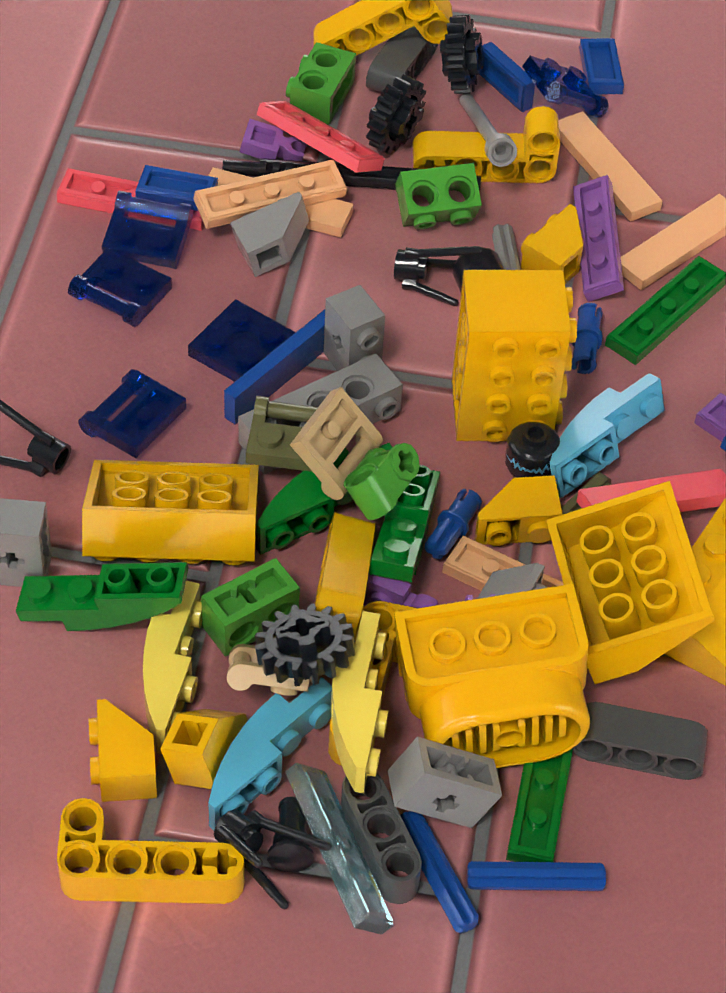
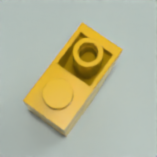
(555, 245)
(519, 512)
(199, 743)
(125, 755)

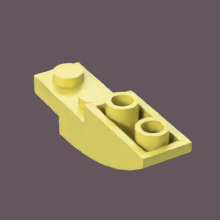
(169, 663)
(357, 705)

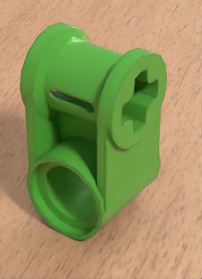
(382, 479)

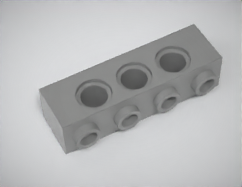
(366, 382)

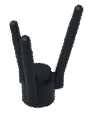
(414, 263)
(46, 450)
(245, 837)

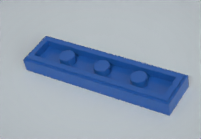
(275, 369)

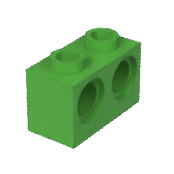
(322, 81)
(435, 187)
(238, 607)

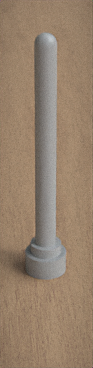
(498, 146)

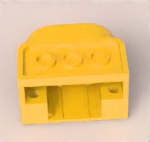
(498, 673)

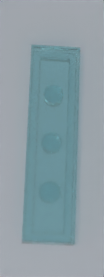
(345, 857)

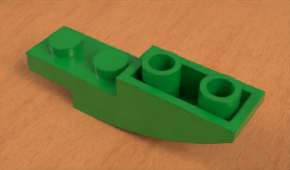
(298, 510)
(405, 529)
(106, 600)

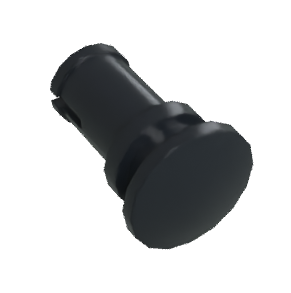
(287, 853)

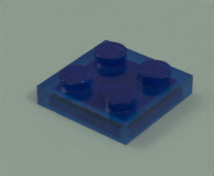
(237, 340)

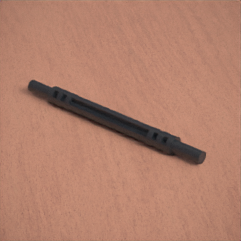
(374, 179)

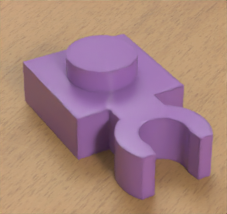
(268, 142)
(395, 592)

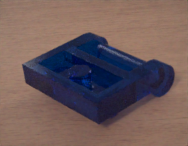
(564, 85)
(146, 240)
(125, 279)
(140, 420)

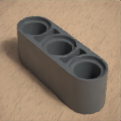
(400, 55)
(644, 741)
(387, 853)

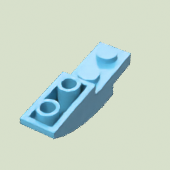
(594, 433)
(255, 755)

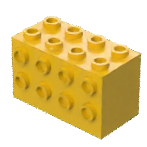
(511, 351)

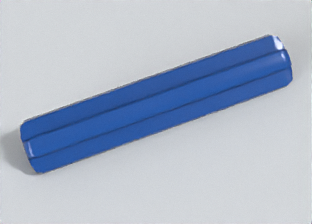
(441, 874)
(536, 876)

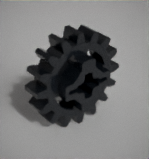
(462, 54)
(396, 114)
(305, 644)

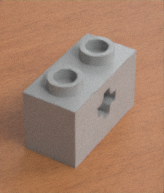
(352, 327)
(23, 541)
(444, 782)

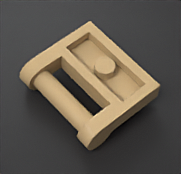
(327, 436)
(246, 671)

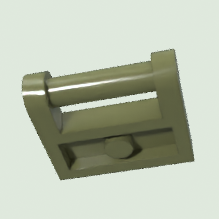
(271, 442)

